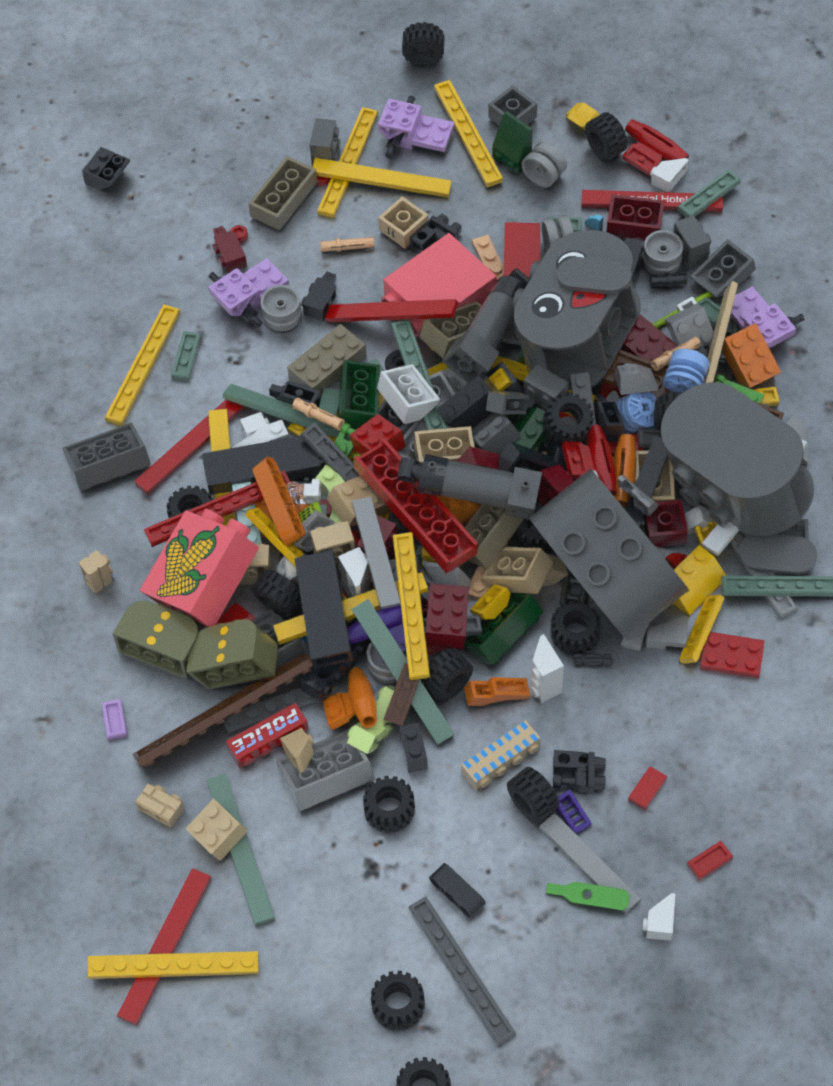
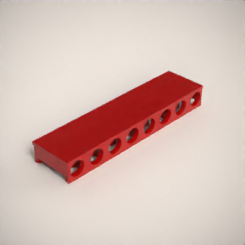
(416, 509)

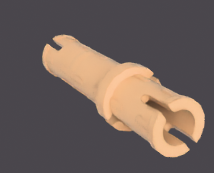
(347, 244)
(664, 359)
(312, 411)

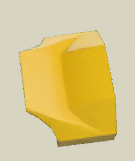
(581, 114)
(492, 602)

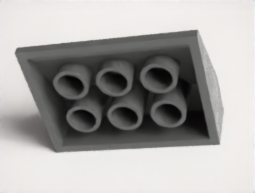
(106, 456)

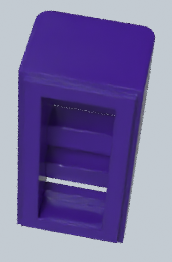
(568, 795)

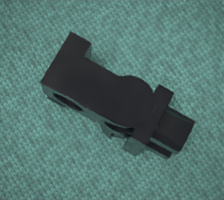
(433, 231)
(583, 768)

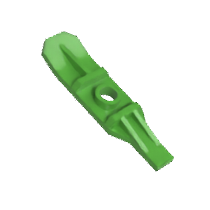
(601, 895)

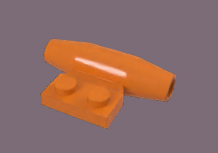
(625, 464)
(358, 701)

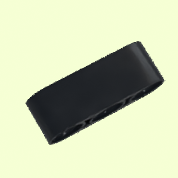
(457, 890)

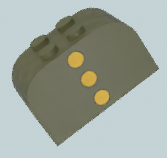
(156, 636)
(232, 654)

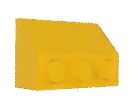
(701, 576)

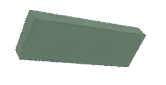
(186, 356)
(329, 403)

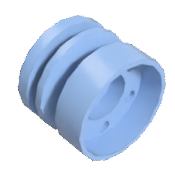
(685, 370)
(636, 411)

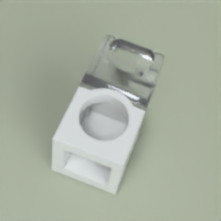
(305, 492)

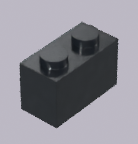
(413, 747)

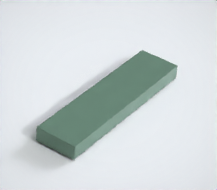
(709, 194)

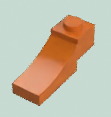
(496, 690)

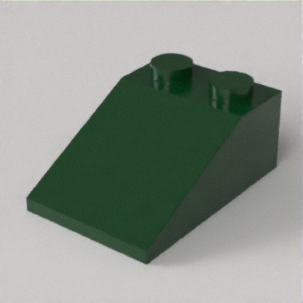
(512, 142)

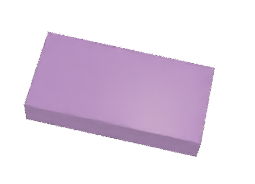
(114, 719)

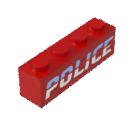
(265, 735)

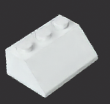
(407, 393)
(355, 572)
(546, 672)

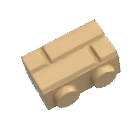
(96, 571)
(160, 805)

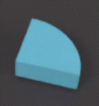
(595, 222)

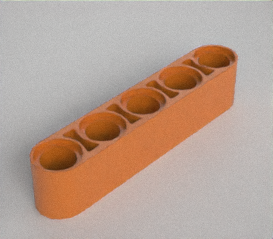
(278, 501)

